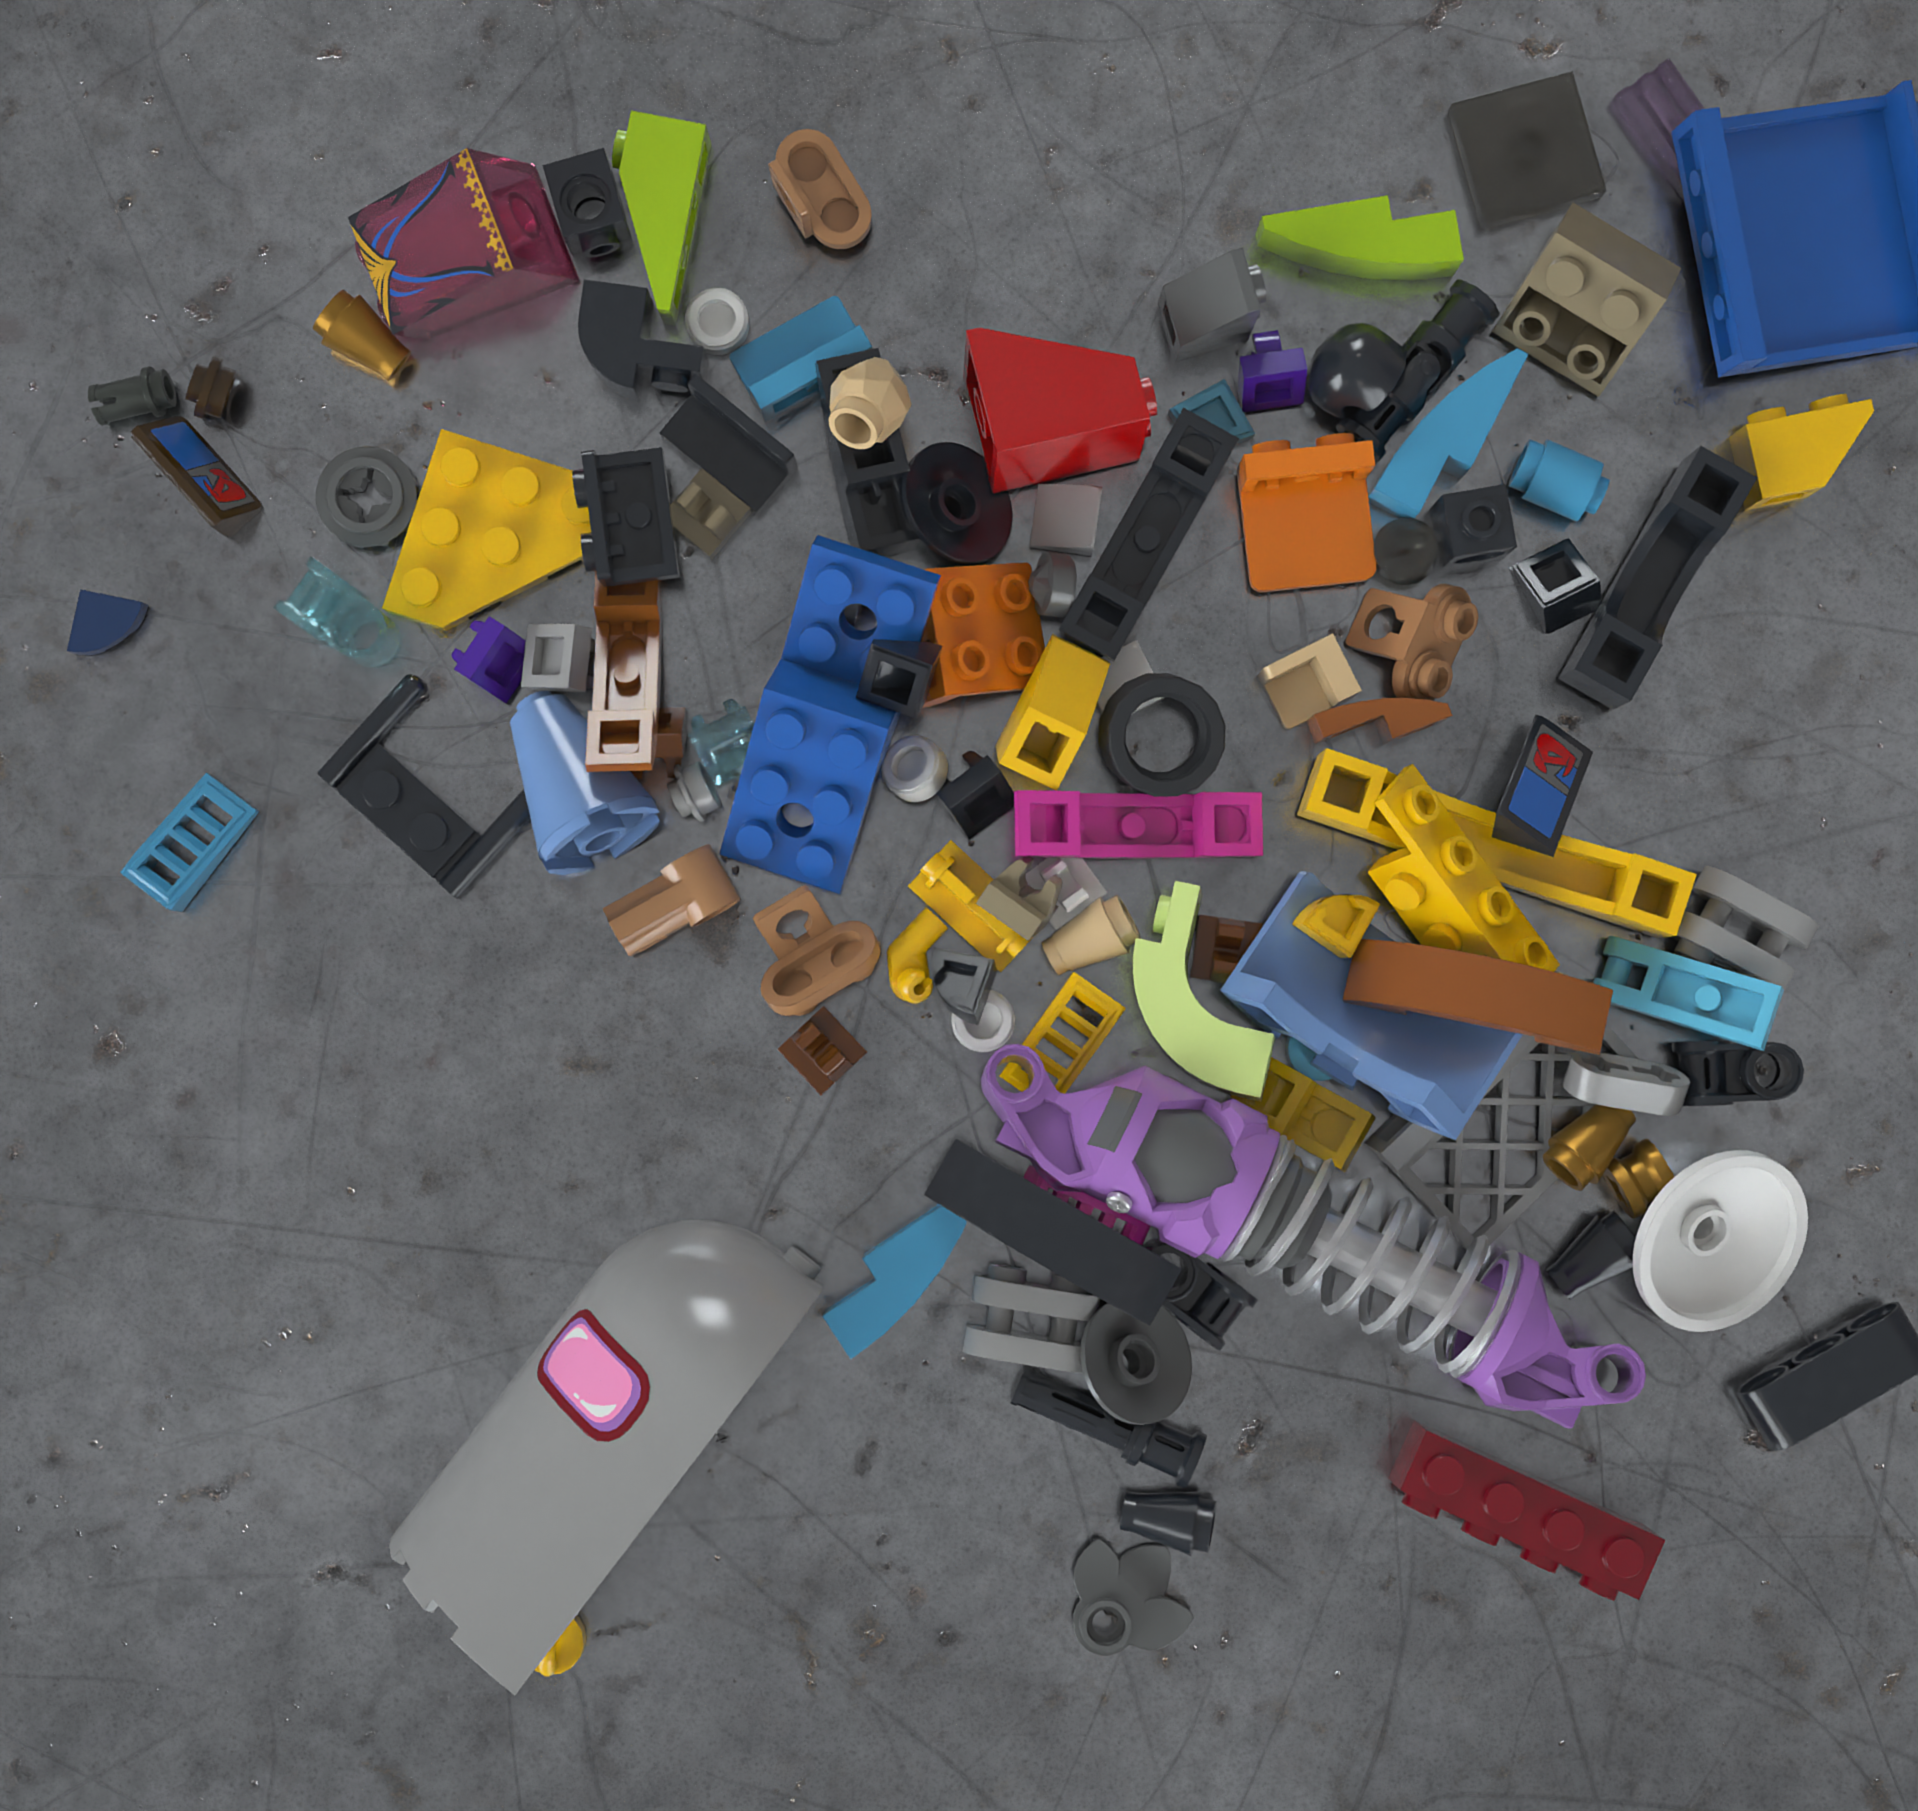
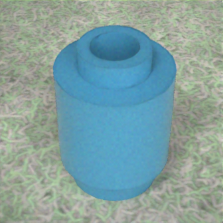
(1559, 479)

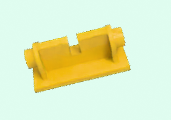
(951, 887)

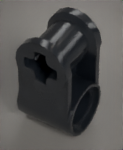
(1725, 1072)
(1203, 1296)

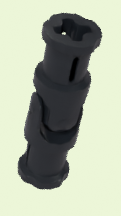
(1425, 372)

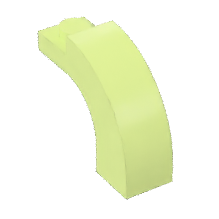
(1206, 1048)

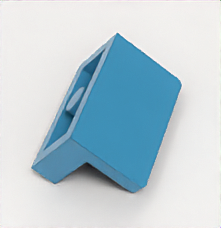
(781, 363)

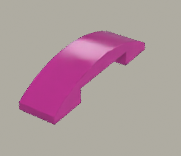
(1137, 825)

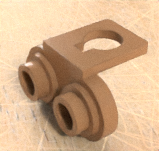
(820, 190)
(1426, 641)
(815, 962)

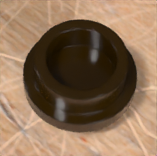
(211, 388)

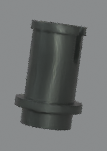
(134, 396)

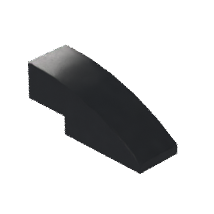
(867, 478)

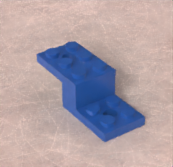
(810, 730)

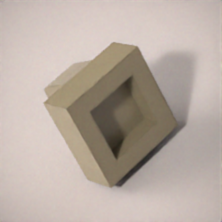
(708, 513)
(1017, 903)

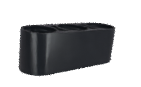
(1832, 1377)

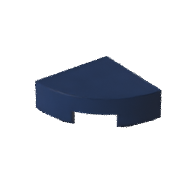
(103, 622)

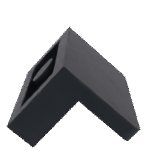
(729, 446)

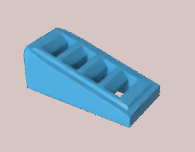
(156, 847)

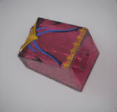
(461, 244)

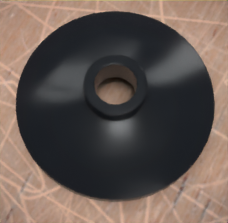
(954, 505)

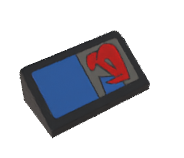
(1542, 788)

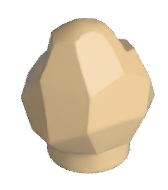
(867, 403)

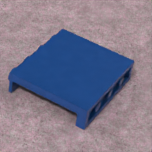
(1805, 229)

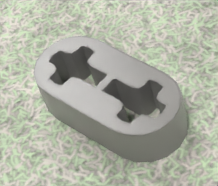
(1626, 1083)

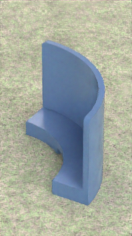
(1419, 1062)

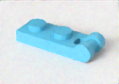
(1691, 993)

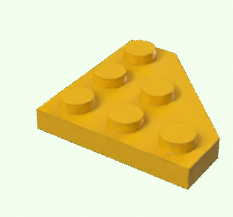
(483, 532)

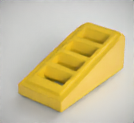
(1093, 998)

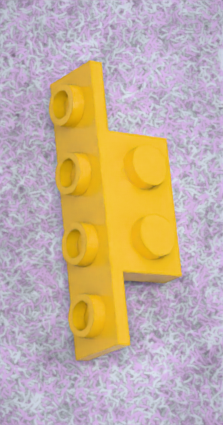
(1445, 884)

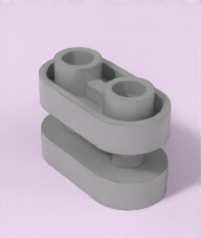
(1708, 942)
(1006, 1291)

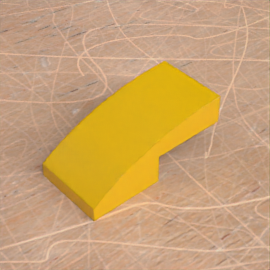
(1312, 1115)

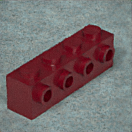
(1527, 1510)

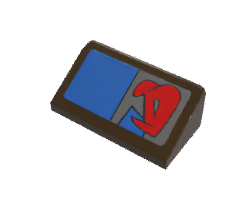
(198, 473)

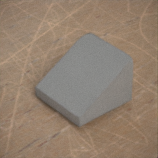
(1066, 518)

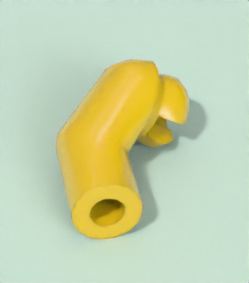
(908, 957)

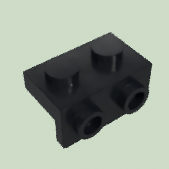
(627, 515)

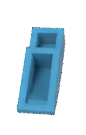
(1446, 438)
(901, 1272)

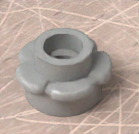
(693, 791)

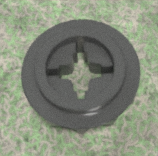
(350, 473)

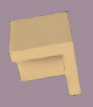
(1309, 682)

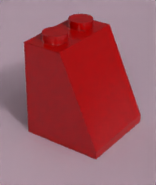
(1053, 407)

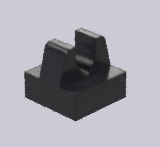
(977, 795)

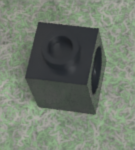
(580, 178)
(1473, 526)

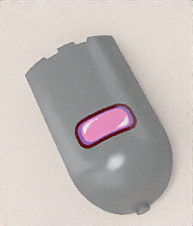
(597, 1434)

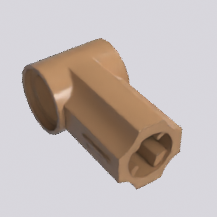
(684, 894)

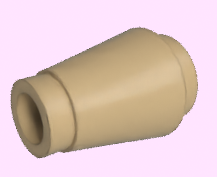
(1092, 936)

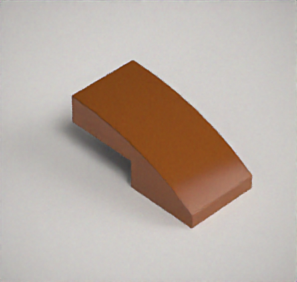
(1392, 718)

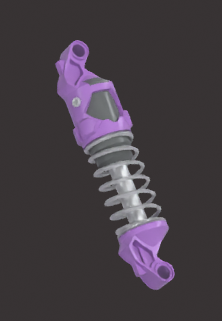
(1234, 1187)

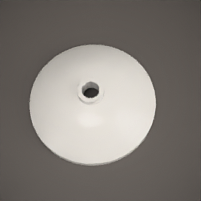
(1720, 1240)

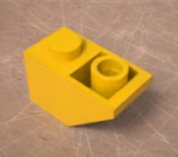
(1796, 451)
(1053, 713)

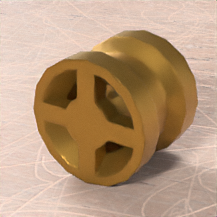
(1638, 1177)

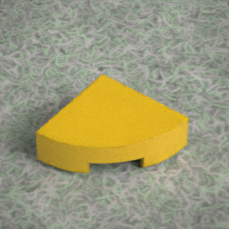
(1337, 921)

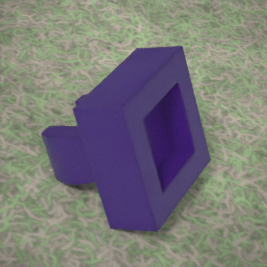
(1271, 375)
(492, 658)

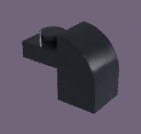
(616, 341)

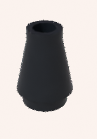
(1595, 1256)
(1172, 1519)

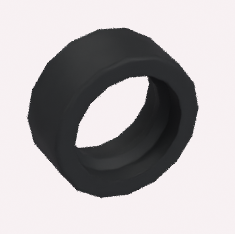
(1206, 753)

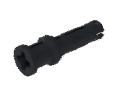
(1150, 1444)

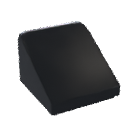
(1558, 585)
(899, 674)

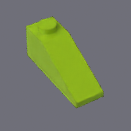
(663, 181)

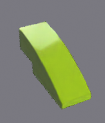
(1365, 241)

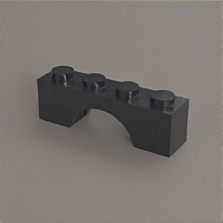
(1661, 564)

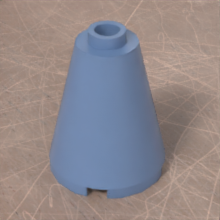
(570, 808)

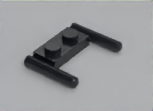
(408, 808)

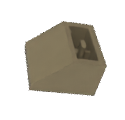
(1587, 299)

